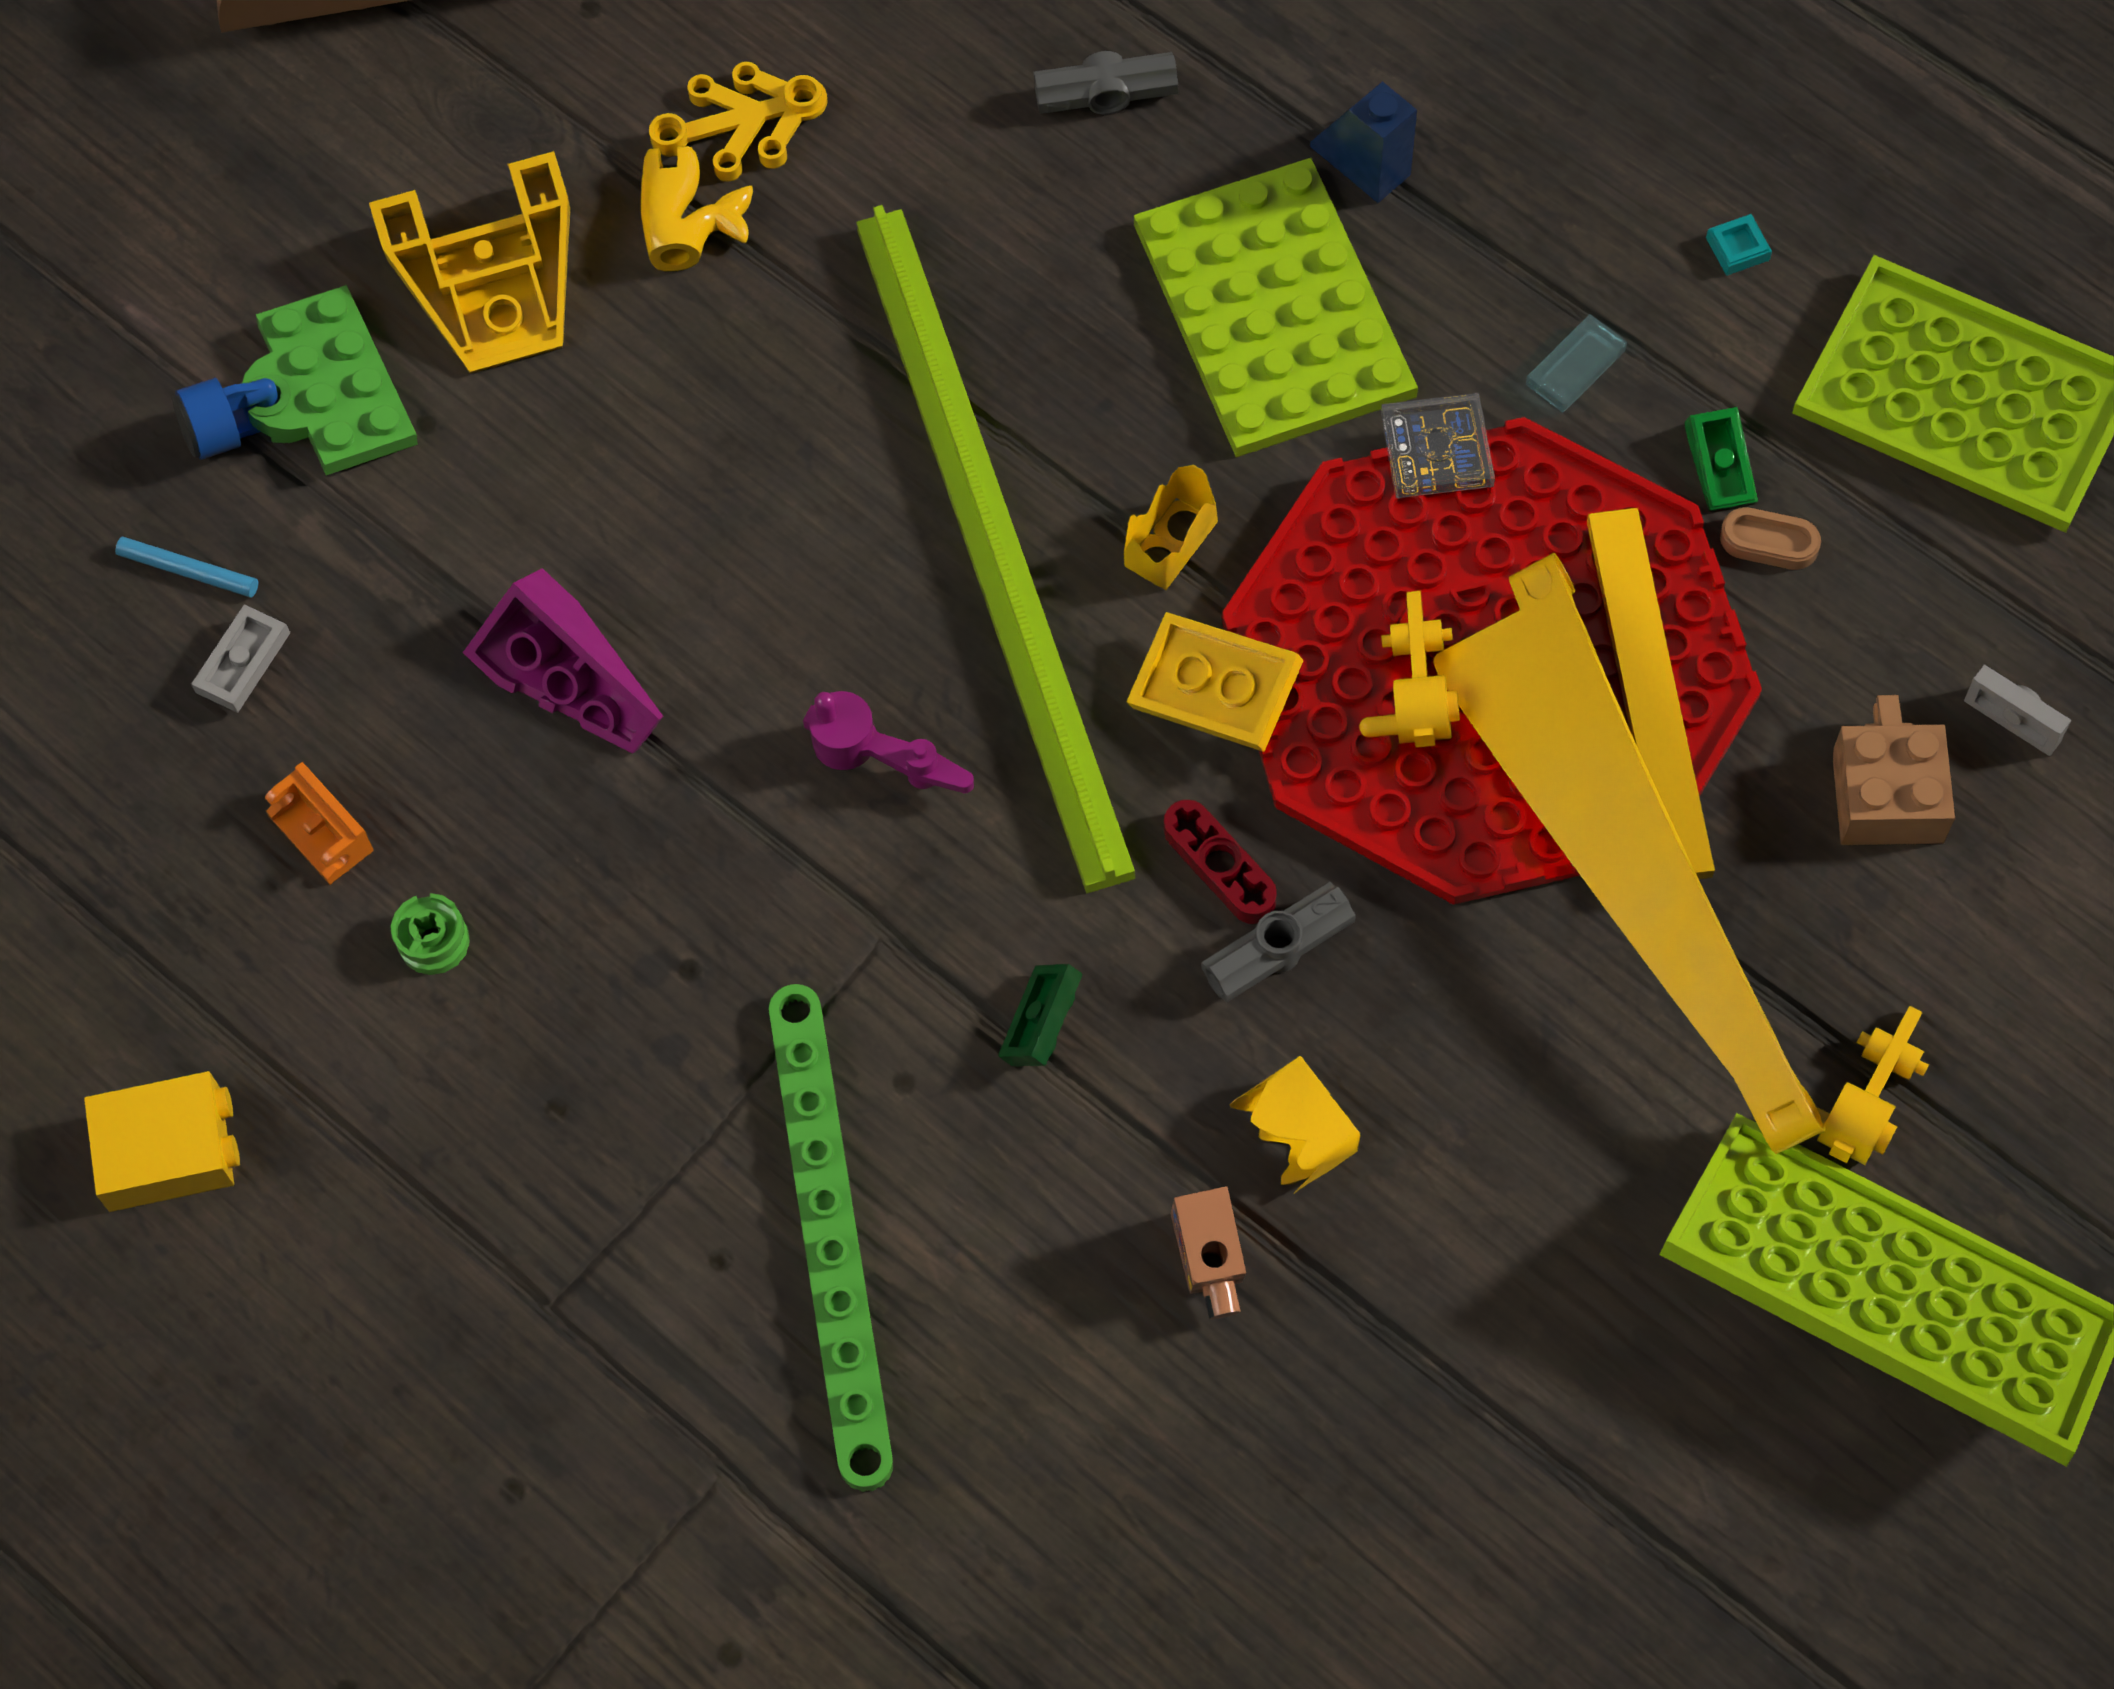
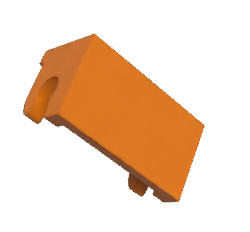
(317, 824)

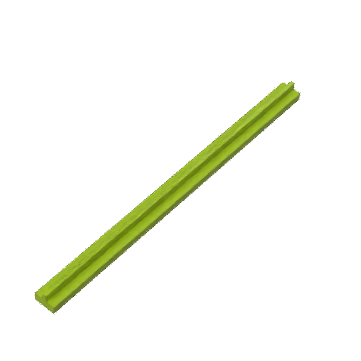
(996, 554)

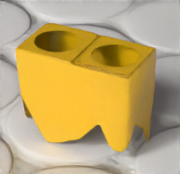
(1194, 495)
(1300, 1112)

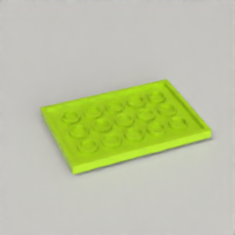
(1274, 307)
(1965, 393)

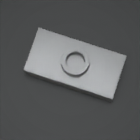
(240, 658)
(2017, 710)

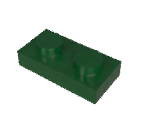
(1040, 1015)

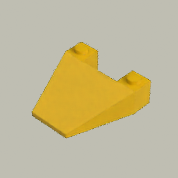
(495, 285)

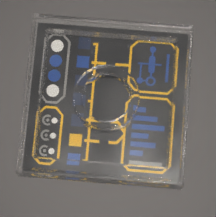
(1437, 445)

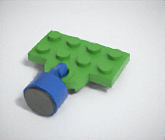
(313, 384)

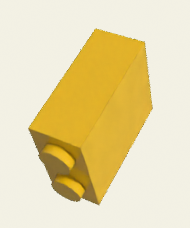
(161, 1141)

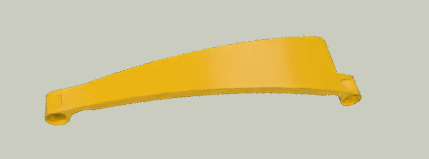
(1565, 745)

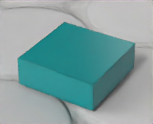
(1738, 244)

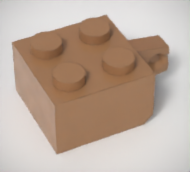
(1892, 780)

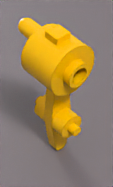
(1421, 702)
(1861, 1117)

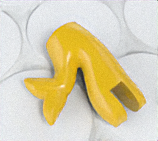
(665, 194)

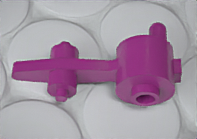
(847, 738)

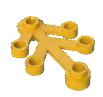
(743, 115)

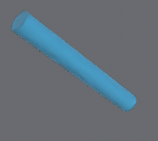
(186, 566)

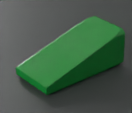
(1721, 458)

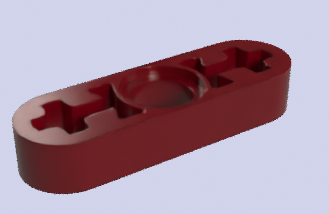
(1206, 825)

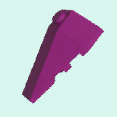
(556, 654)

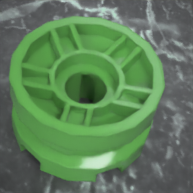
(435, 951)

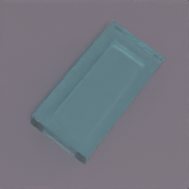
(1576, 363)

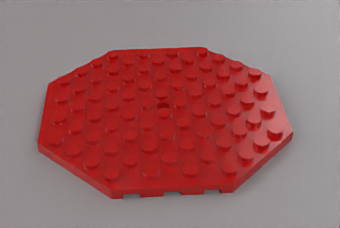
(1343, 577)

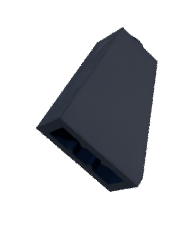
(1372, 142)

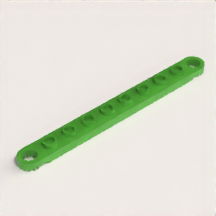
(830, 1238)

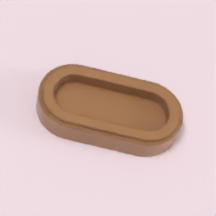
(1770, 538)

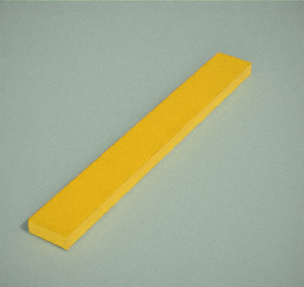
(1648, 675)

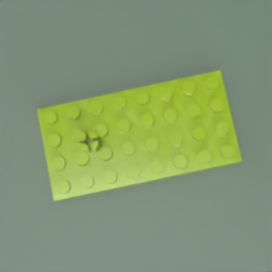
(1898, 1288)

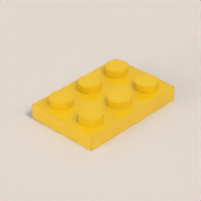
(1215, 681)

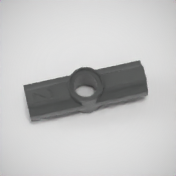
(1106, 82)
(1303, 924)

